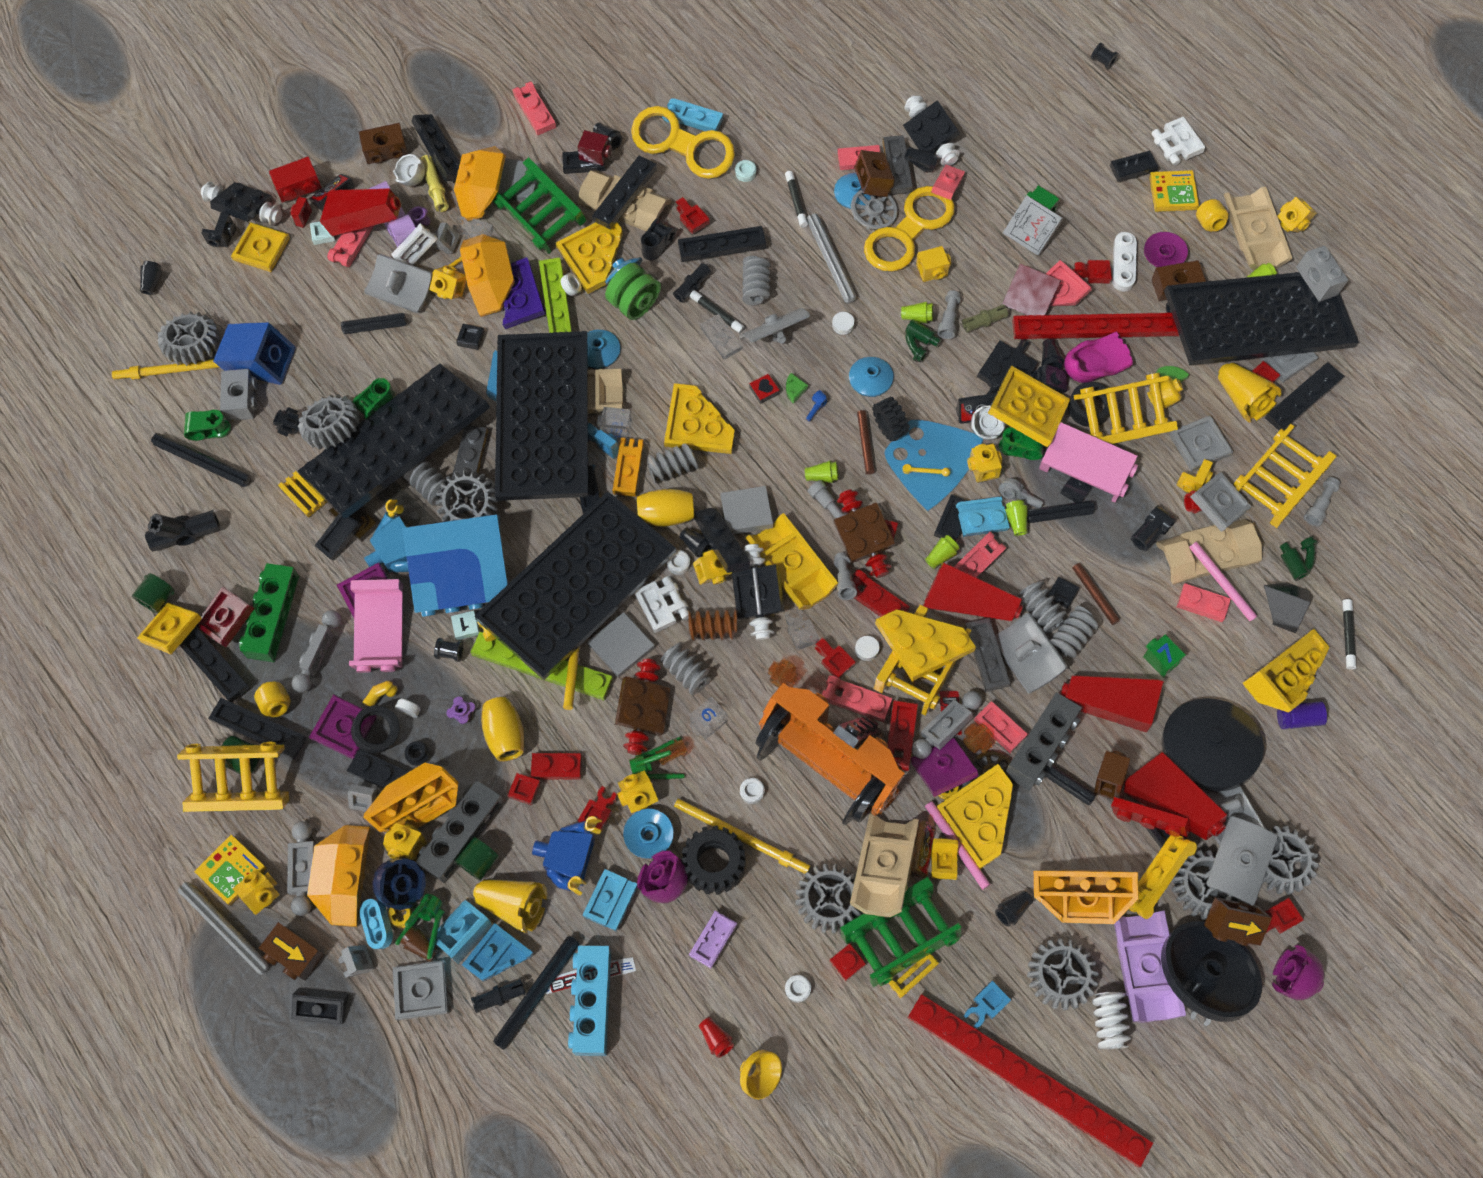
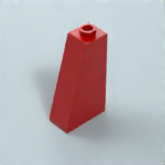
(358, 209)
(967, 595)
(1116, 699)
(1169, 789)

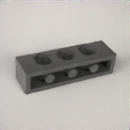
(1059, 710)
(443, 866)

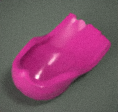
(1097, 358)

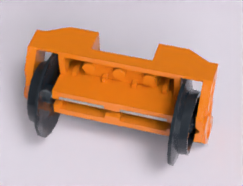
(799, 724)

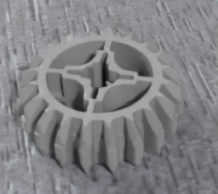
(188, 338)
(329, 421)
(475, 494)
(1284, 879)
(1195, 880)
(822, 890)
(1073, 976)

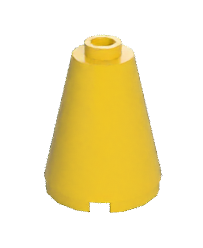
(1248, 391)
(513, 901)

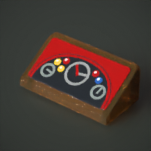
(922, 850)

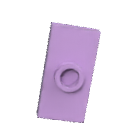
(713, 939)

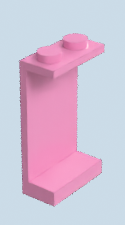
(1090, 460)
(377, 625)

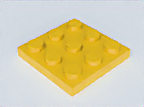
(1029, 406)

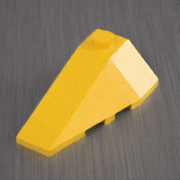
(1288, 676)

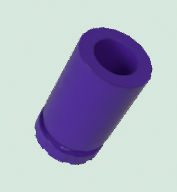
(1303, 715)

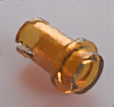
(677, 749)

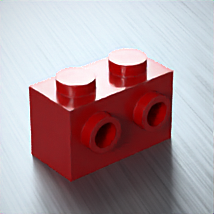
(295, 179)

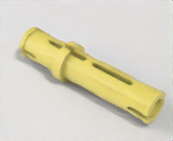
(436, 190)

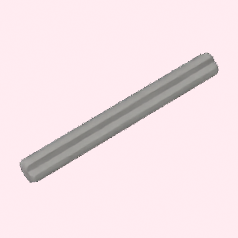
(831, 258)
(224, 928)

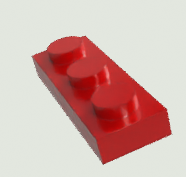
(1150, 817)

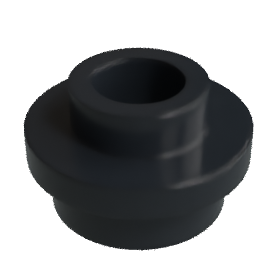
(412, 748)

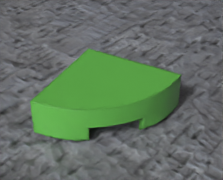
(1173, 372)
(795, 388)

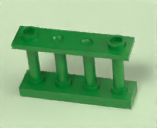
(545, 187)
(857, 930)

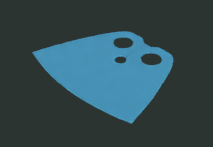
(944, 449)

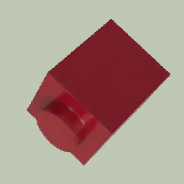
(594, 147)

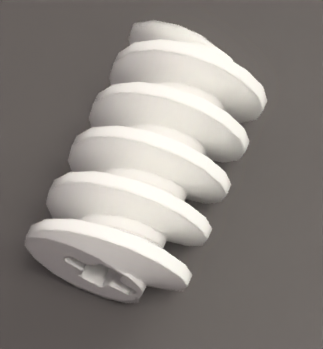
(1111, 1020)

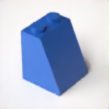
(255, 348)

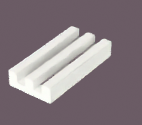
(412, 243)

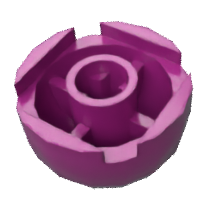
(663, 878)
(1298, 974)

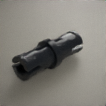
(692, 282)
(498, 995)

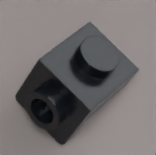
(223, 232)
(1051, 377)

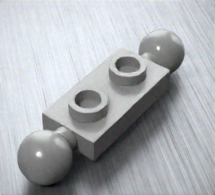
(315, 653)
(946, 724)
(299, 867)

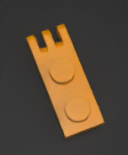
(628, 467)

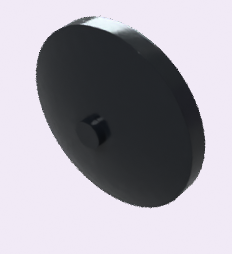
(1213, 744)
(1209, 974)

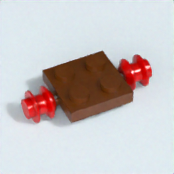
(864, 533)
(642, 706)

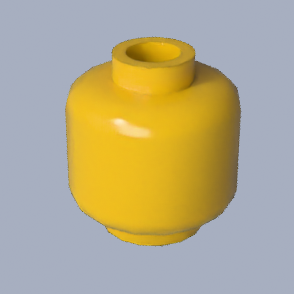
(1212, 215)
(1170, 392)
(272, 699)

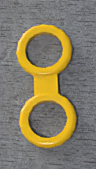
(683, 142)
(907, 230)

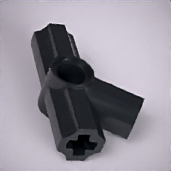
(181, 530)

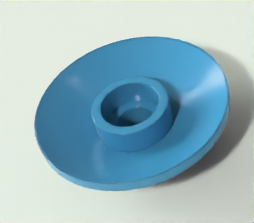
(845, 190)
(619, 264)
(606, 353)
(869, 384)
(648, 821)

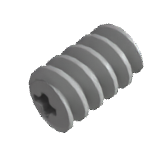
(755, 280)
(671, 462)
(426, 481)
(1042, 607)
(1074, 631)
(685, 668)

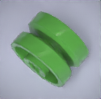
(632, 291)

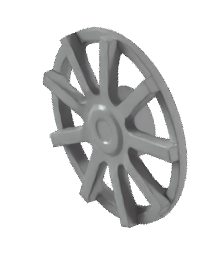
(874, 209)

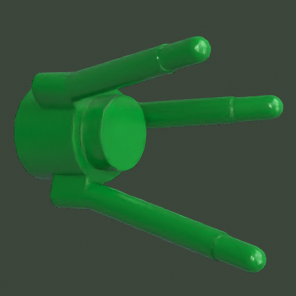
(643, 762)
(427, 910)

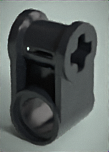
(656, 239)

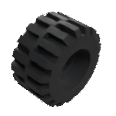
(707, 840)

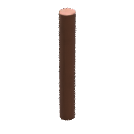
(865, 442)
(1096, 594)

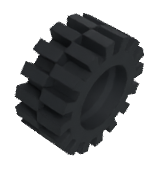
(891, 418)

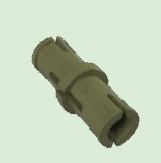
(985, 318)

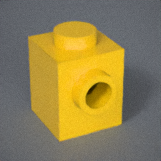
(933, 263)

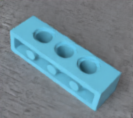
(595, 1042)

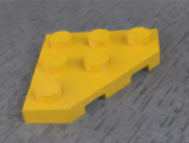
(591, 253)
(696, 422)
(922, 642)
(981, 814)

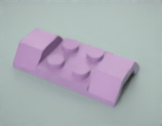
(1140, 960)

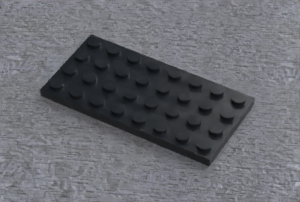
(1256, 319)
(542, 416)
(393, 440)
(575, 585)

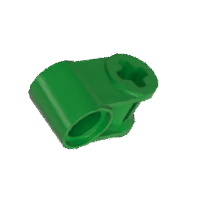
(372, 399)
(205, 425)
(1020, 444)

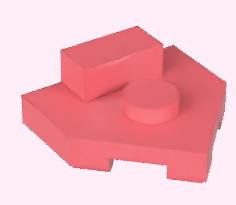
(1071, 288)

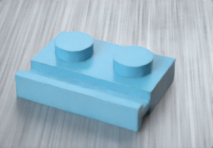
(982, 516)
(610, 900)

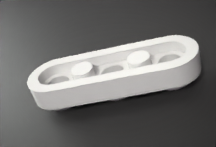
(1122, 267)

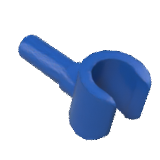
(820, 400)

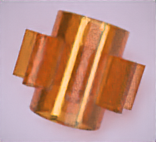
(782, 673)
(978, 738)

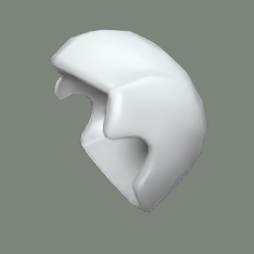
(409, 170)
(986, 425)

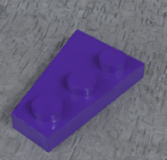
(524, 298)

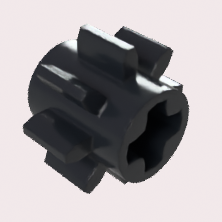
(286, 421)

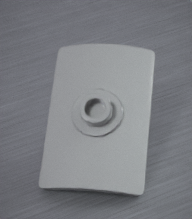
(399, 283)
(774, 325)
(1030, 653)
(1235, 804)
(1242, 860)

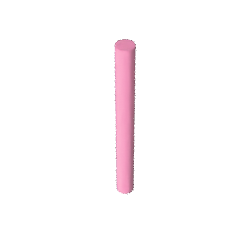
(1223, 581)
(962, 852)

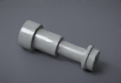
(947, 327)
(819, 491)
(1316, 514)
(846, 587)

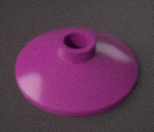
(1168, 244)

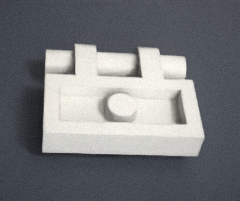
(1182, 136)
(655, 607)

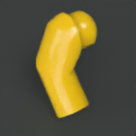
(378, 690)

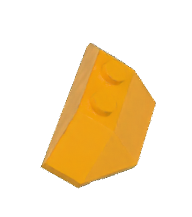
(478, 181)
(487, 272)
(414, 798)
(339, 874)
(1086, 894)

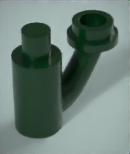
(923, 334)
(1294, 562)

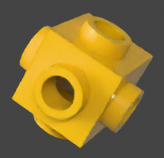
(1296, 215)
(448, 282)
(985, 462)
(710, 569)
(636, 792)
(403, 842)
(257, 890)

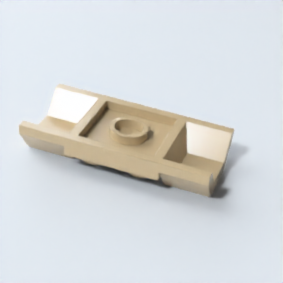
(640, 213)
(1258, 229)
(604, 389)
(1228, 549)
(884, 867)

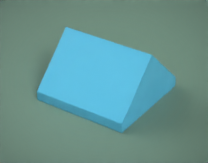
(462, 931)

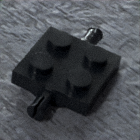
(1001, 360)

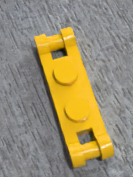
(1161, 873)

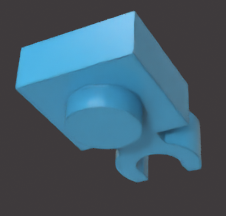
(604, 441)
(990, 1002)

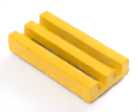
(291, 482)
(895, 985)

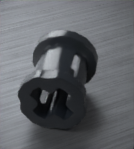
(1104, 55)
(448, 649)

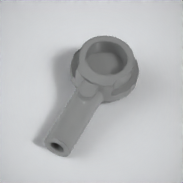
(1012, 489)

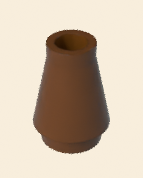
(418, 943)

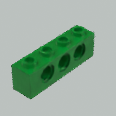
(266, 646)

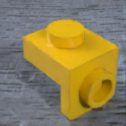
(1190, 483)
(944, 859)

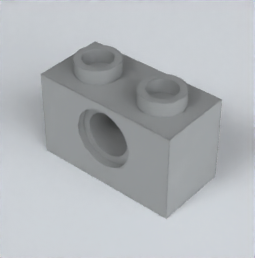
(1322, 273)
(235, 383)

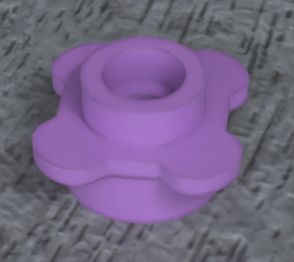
(421, 213)
(464, 716)

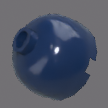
(399, 883)

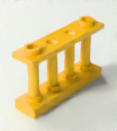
(1140, 429)
(1292, 494)
(888, 677)
(223, 799)

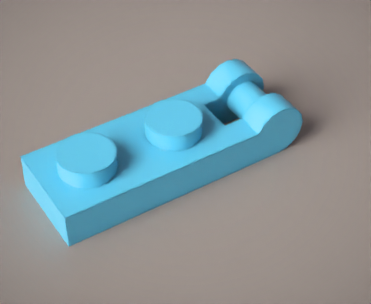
(694, 115)

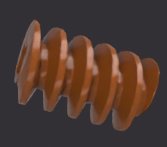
(713, 625)

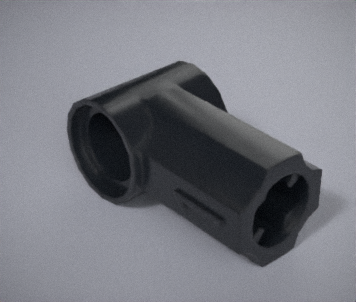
(1155, 525)

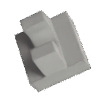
(446, 239)
(361, 797)
(356, 960)

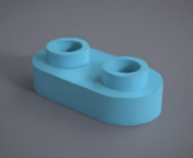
(376, 926)

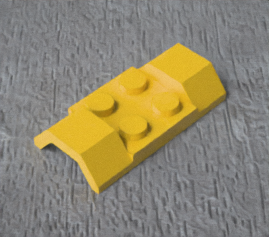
(801, 570)

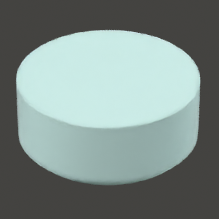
(745, 170)

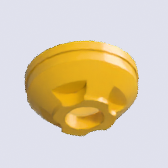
(765, 1076)

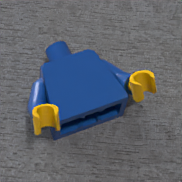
(568, 854)

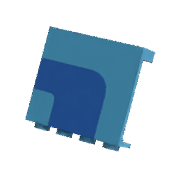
(455, 564)

